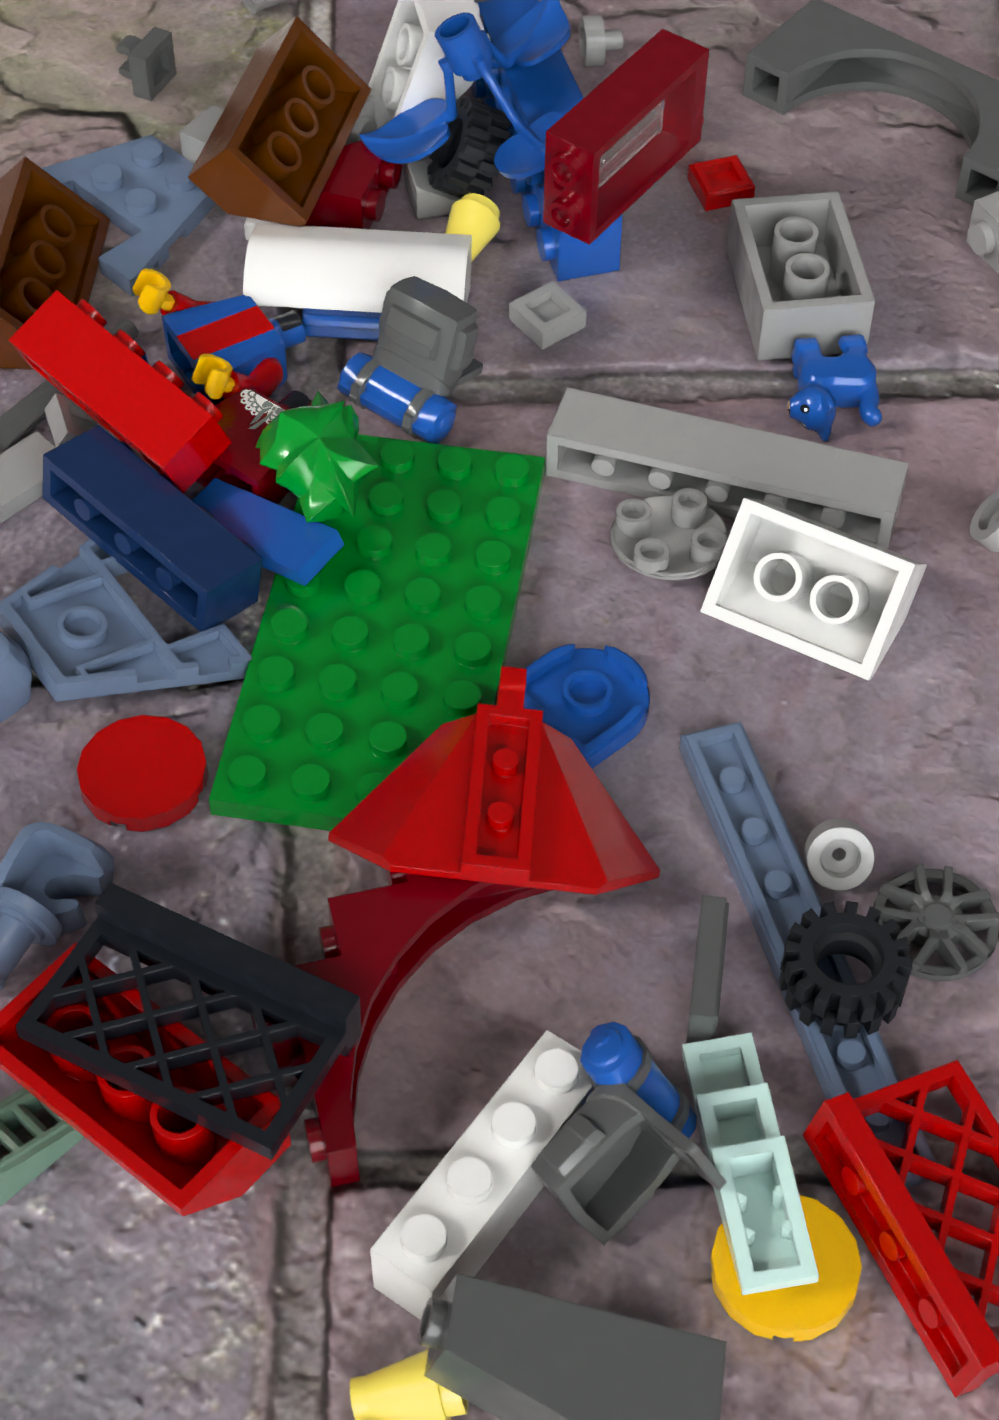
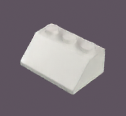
(812, 587)

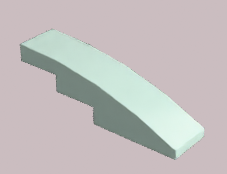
(745, 1145)

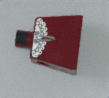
(243, 421)

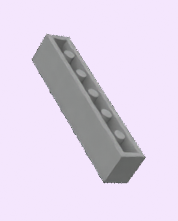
(662, 450)

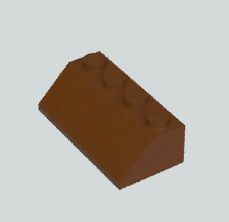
(281, 129)
(45, 246)

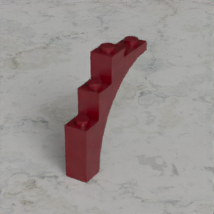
(372, 951)

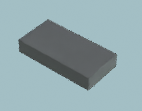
(708, 969)

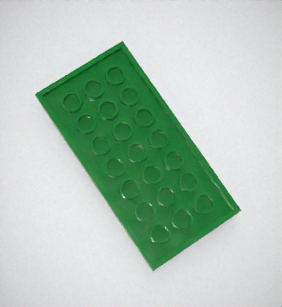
(384, 636)

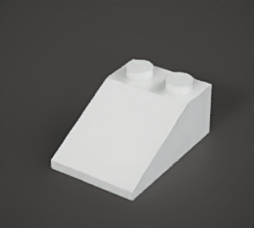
(409, 57)

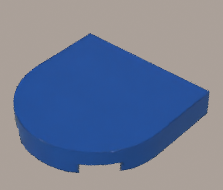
(590, 697)

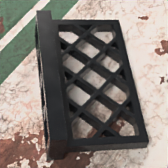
(234, 978)

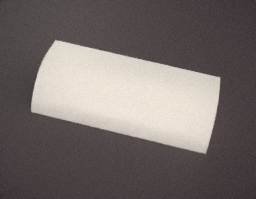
(349, 265)

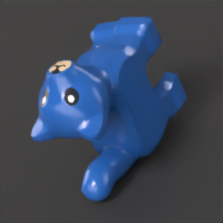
(833, 383)

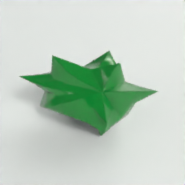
(317, 457)

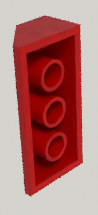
(160, 1149)

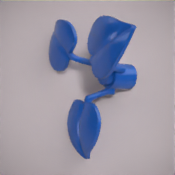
(472, 55)

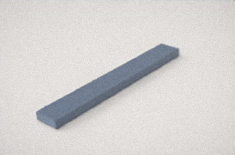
(776, 895)

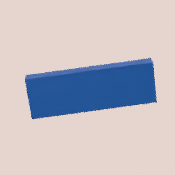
(276, 533)

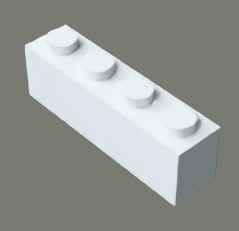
(481, 1181)

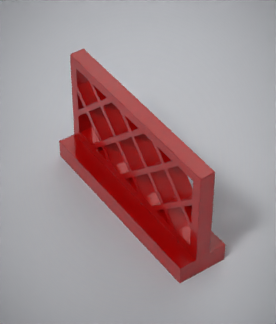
(900, 1230)

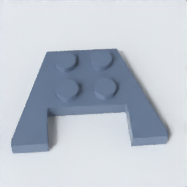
(144, 194)
(96, 642)

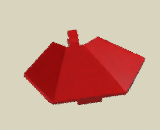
(499, 805)

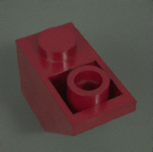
(355, 190)

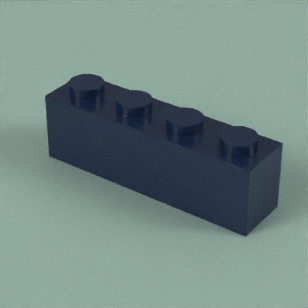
(151, 528)

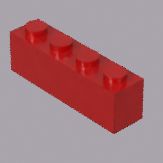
(122, 390)

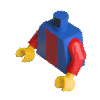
(222, 342)

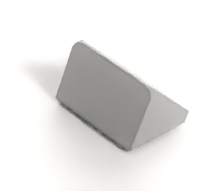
(425, 200)

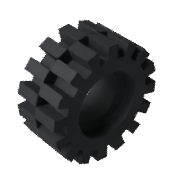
(467, 157)
(852, 936)

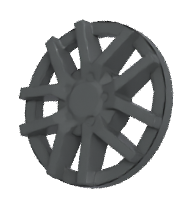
(939, 921)

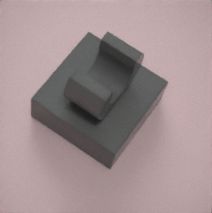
(149, 62)

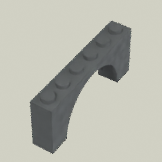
(835, 51)

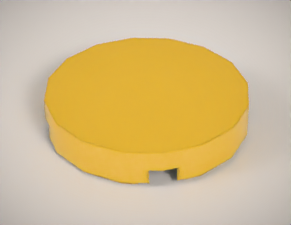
(802, 1309)

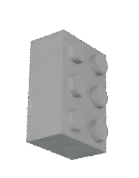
(798, 272)

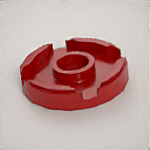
(142, 772)

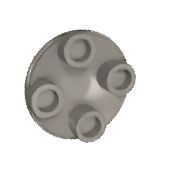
(669, 535)

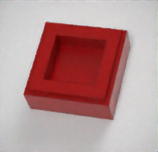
(720, 181)

